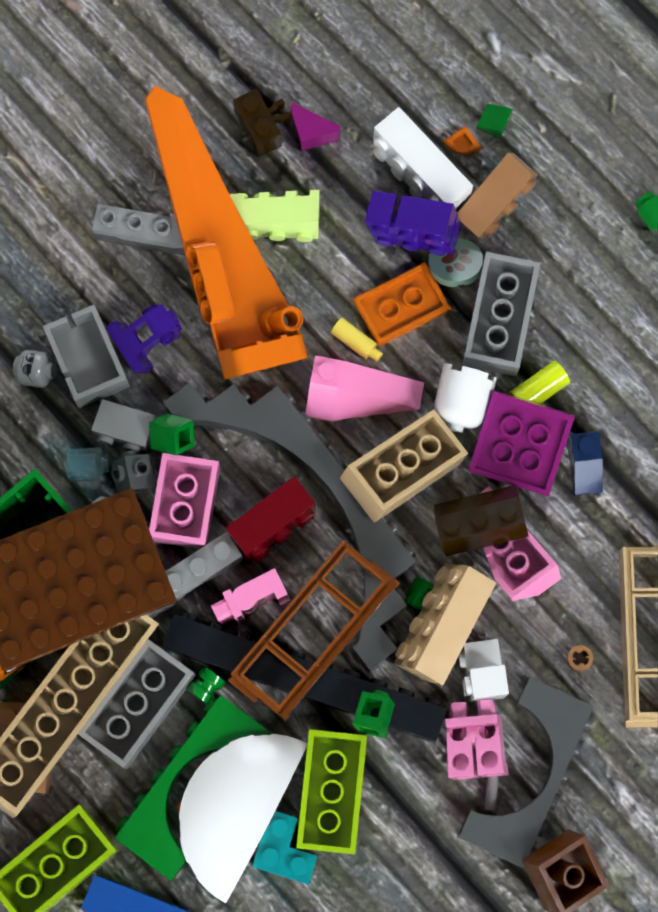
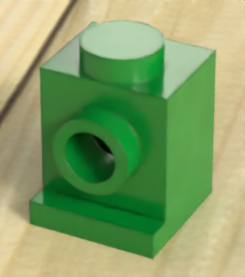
(367, 706)

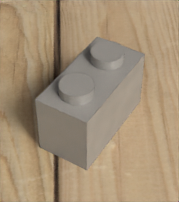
(122, 426)

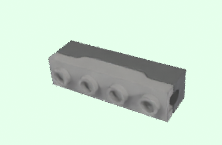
(137, 229)

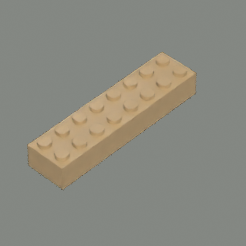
(62, 708)

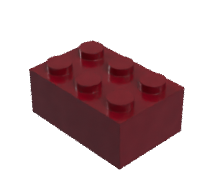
(272, 520)

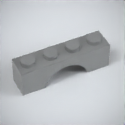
(200, 567)

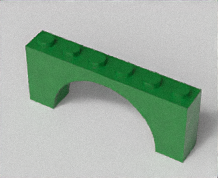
(148, 828)

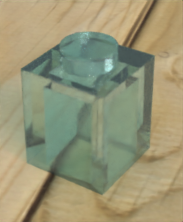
(86, 464)

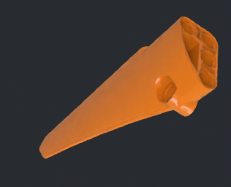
(225, 265)

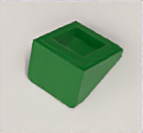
(494, 120)
(417, 592)

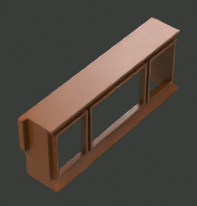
(310, 677)

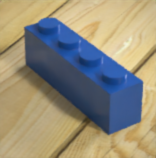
(112, 896)

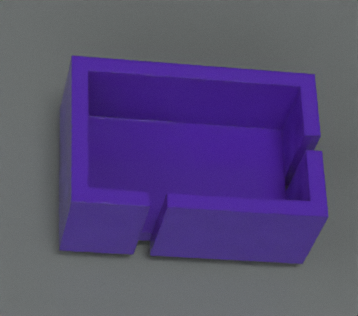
(415, 226)

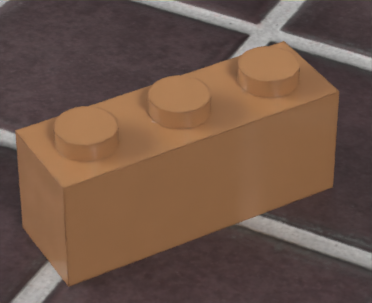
(497, 196)

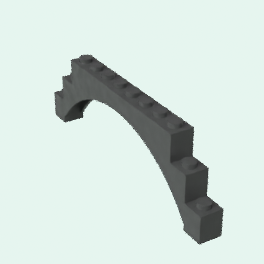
(281, 425)

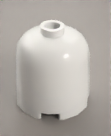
(463, 397)

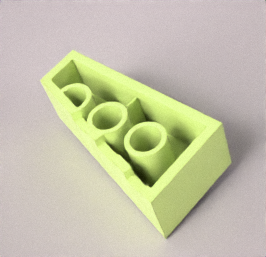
(280, 216)

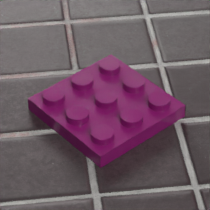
(521, 443)

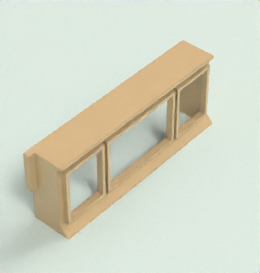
(631, 673)

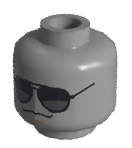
(34, 368)

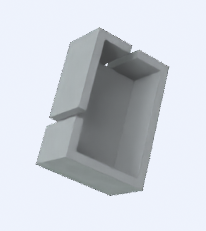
(86, 357)

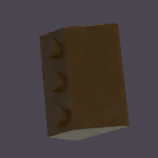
(480, 520)

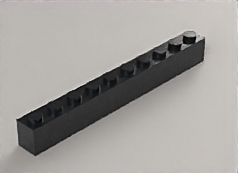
(332, 689)

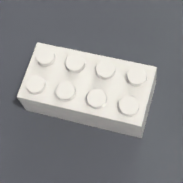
(419, 161)

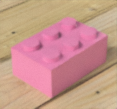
(184, 501)

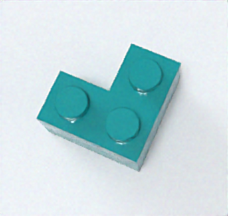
(276, 854)

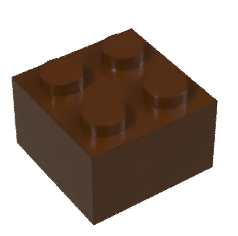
(565, 872)

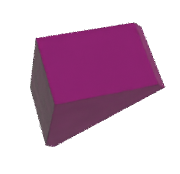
(312, 129)

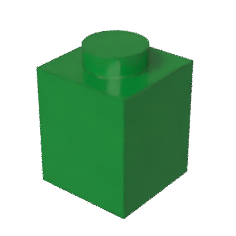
(171, 434)

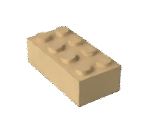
(403, 465)
(444, 623)

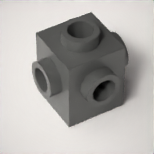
(133, 472)

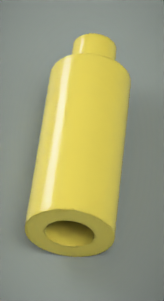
(356, 340)

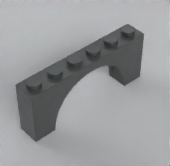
(562, 723)

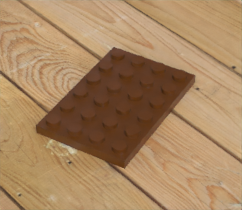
(78, 578)

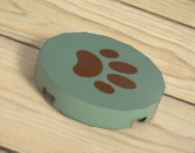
(459, 268)

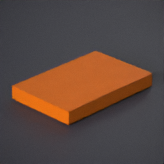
(401, 304)

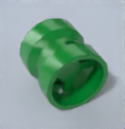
(205, 685)

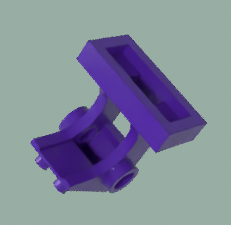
(163, 325)

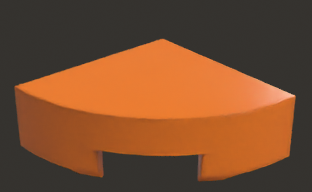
(462, 142)

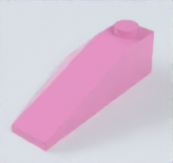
(351, 391)
(522, 566)

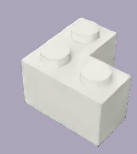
(483, 670)

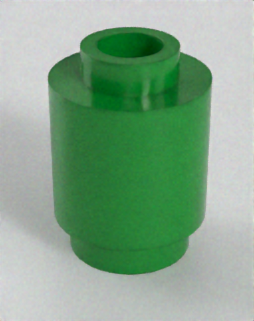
(648, 210)

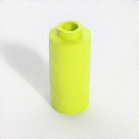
(542, 384)

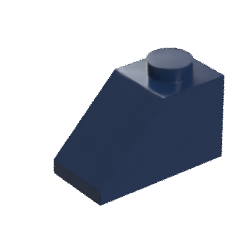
(586, 463)

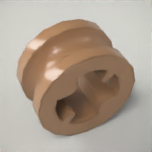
(578, 649)

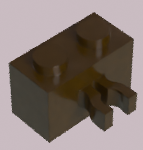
(259, 121)

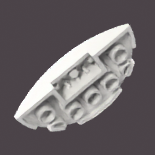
(232, 805)

